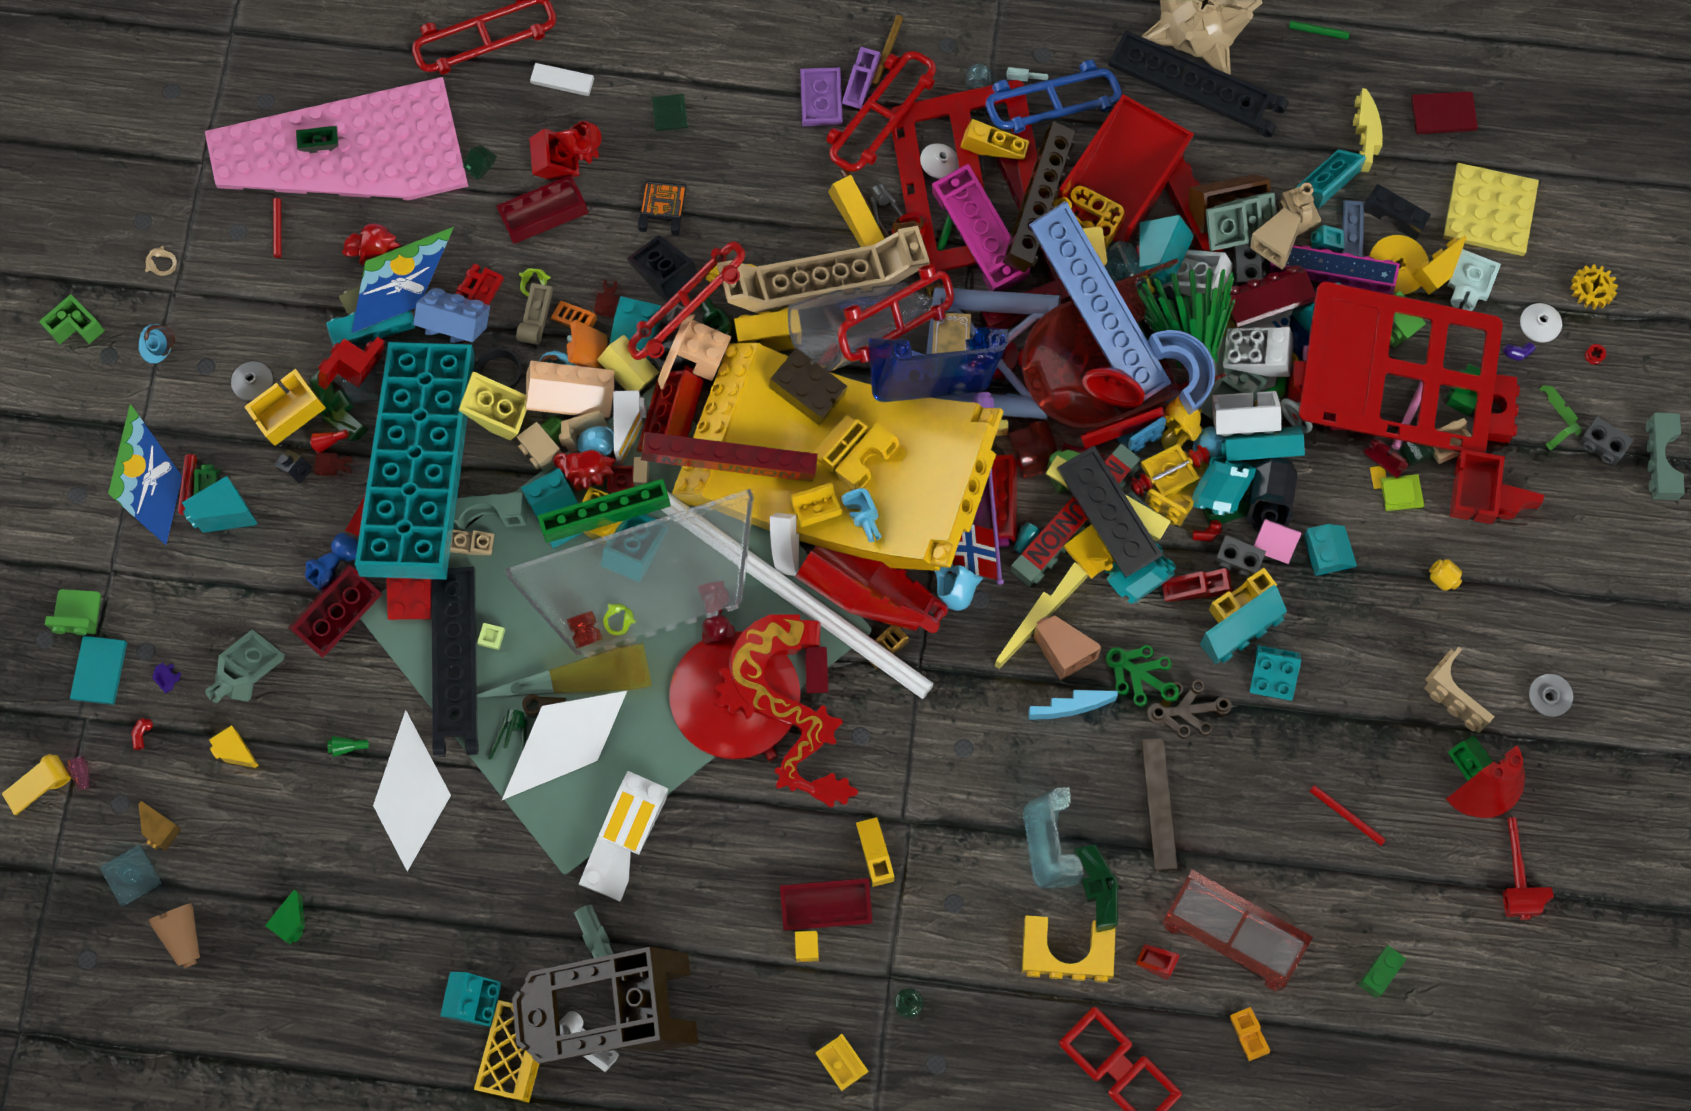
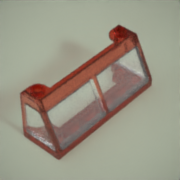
(1237, 929)

